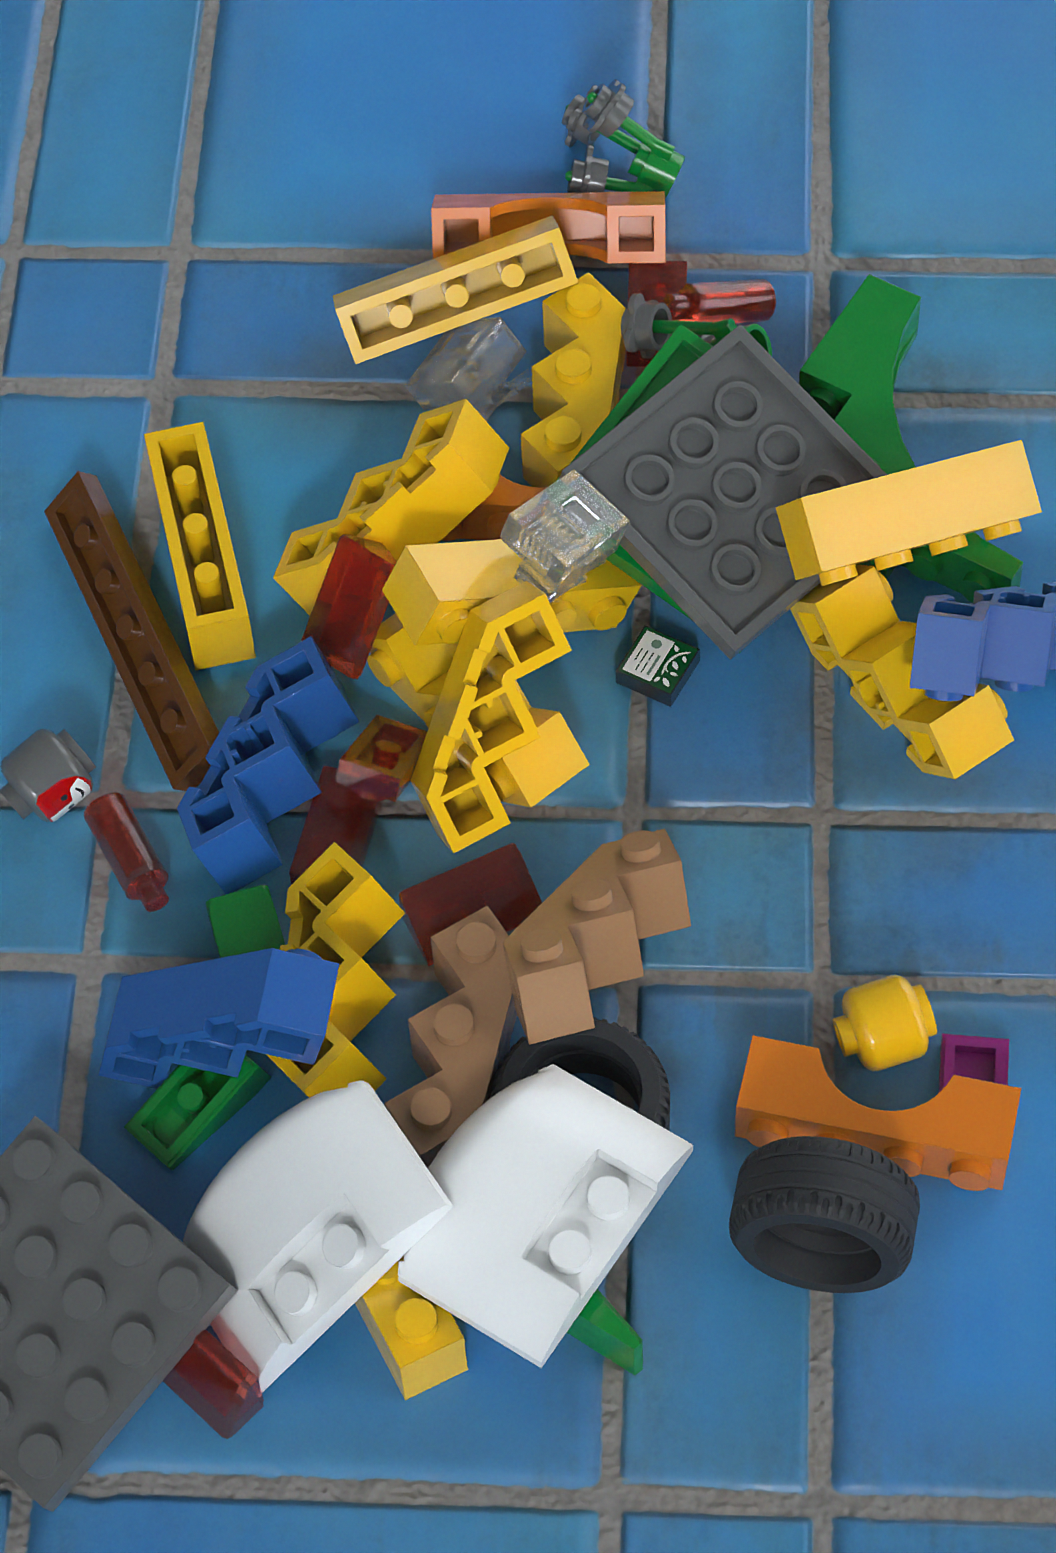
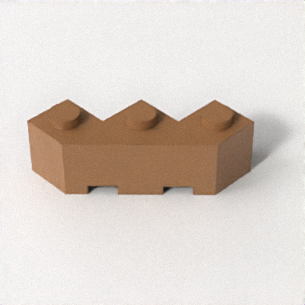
(591, 932)
(460, 1036)

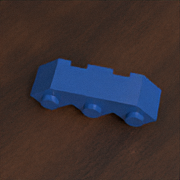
(996, 638)
(262, 764)
(217, 1011)

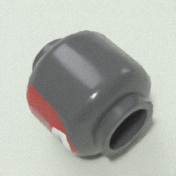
(46, 775)

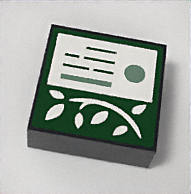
(657, 665)

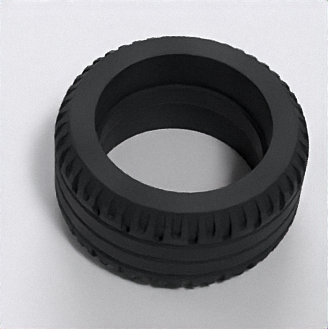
(601, 1051)
(824, 1214)

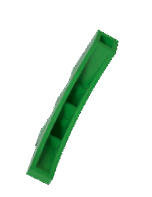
(854, 383)

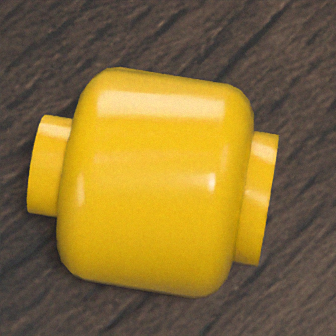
(885, 1022)

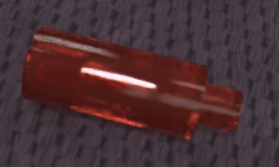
(716, 301)
(128, 850)

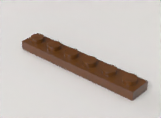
(134, 630)

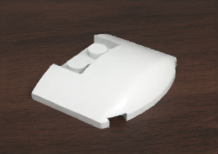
(543, 1204)
(310, 1222)

